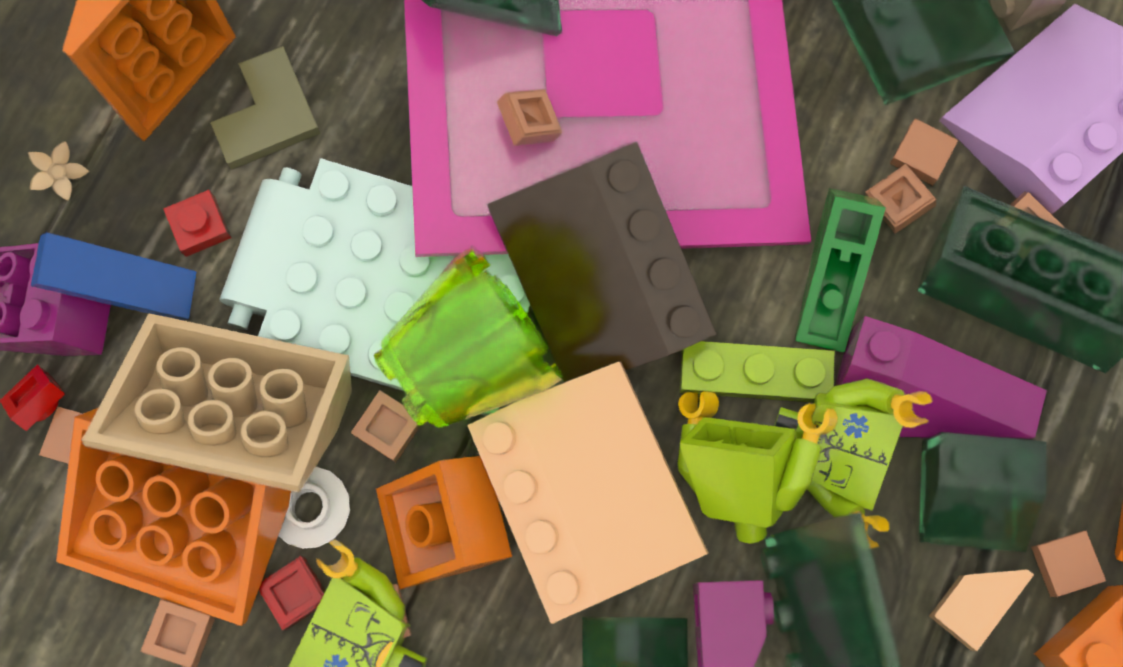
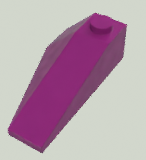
(963, 390)

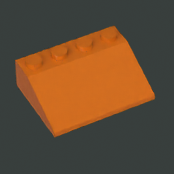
(145, 52)
(168, 528)

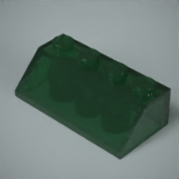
(1029, 279)

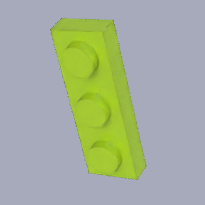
(756, 371)

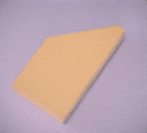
(978, 604)

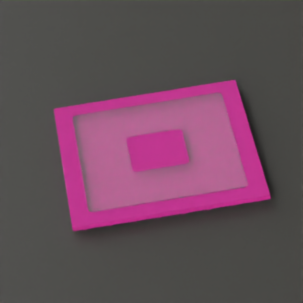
(684, 78)

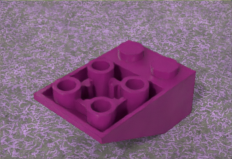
(43, 319)

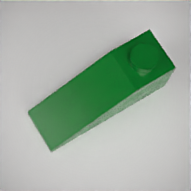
(838, 268)

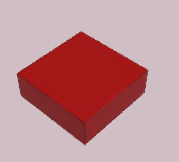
(292, 592)

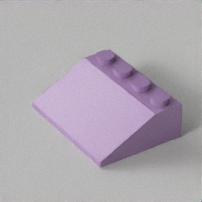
(1050, 110)

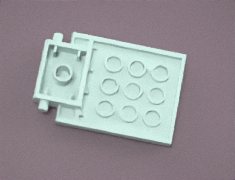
(335, 264)

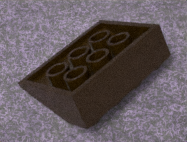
(602, 265)

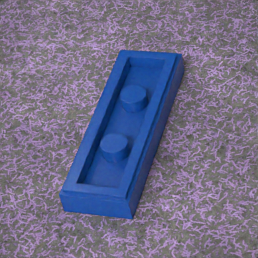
(112, 277)

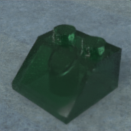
(981, 491)

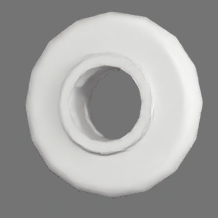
(328, 523)

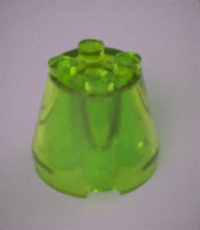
(465, 347)

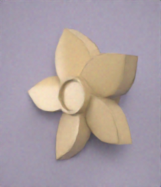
(55, 171)

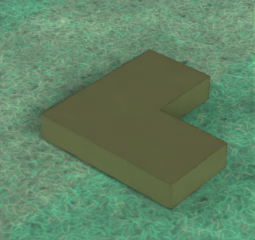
(277, 118)

